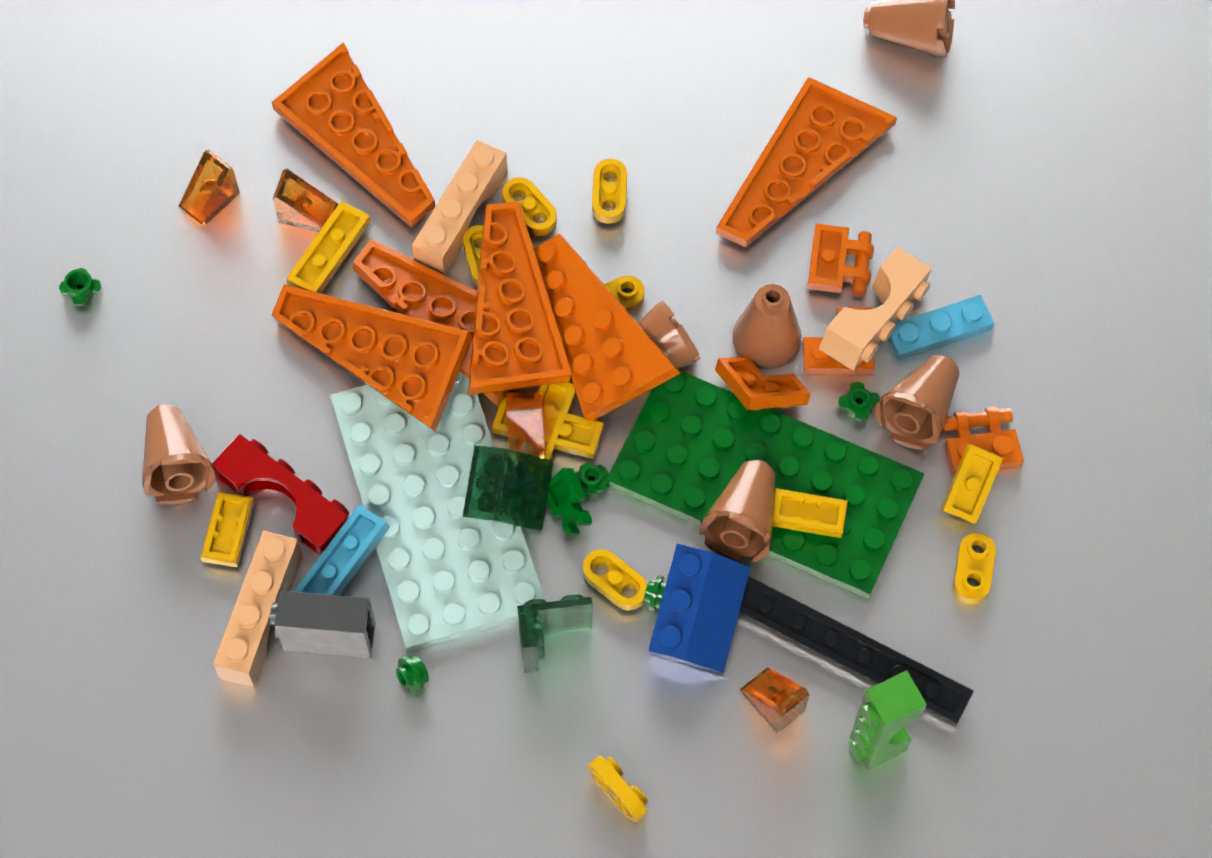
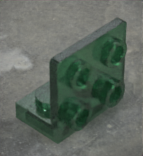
(508, 487)
(546, 618)

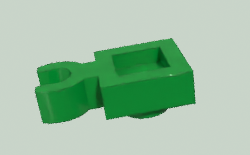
(565, 499)

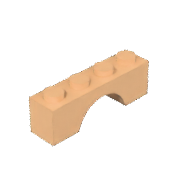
(474, 182)
(855, 332)
(247, 632)

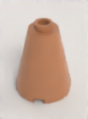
(913, 23)
(768, 329)
(669, 335)
(919, 403)
(173, 458)
(743, 514)

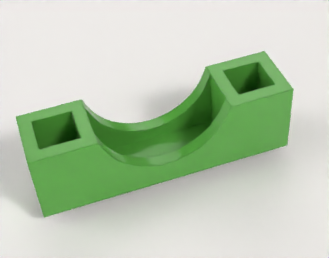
(882, 719)

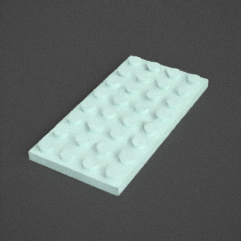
(439, 567)

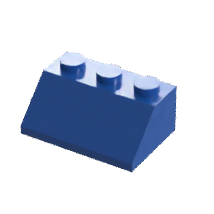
(699, 609)

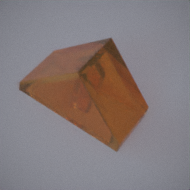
(210, 188)
(301, 203)
(525, 422)
(776, 698)

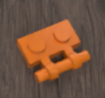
(829, 256)
(995, 441)

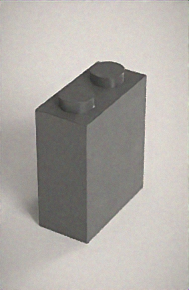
(324, 624)

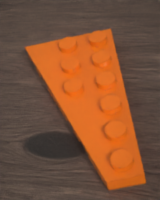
(349, 126)
(808, 148)
(420, 294)
(514, 322)
(602, 341)
(391, 352)

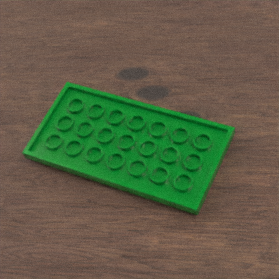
(700, 435)

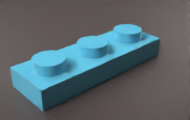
(940, 327)
(344, 553)

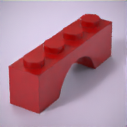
(249, 470)

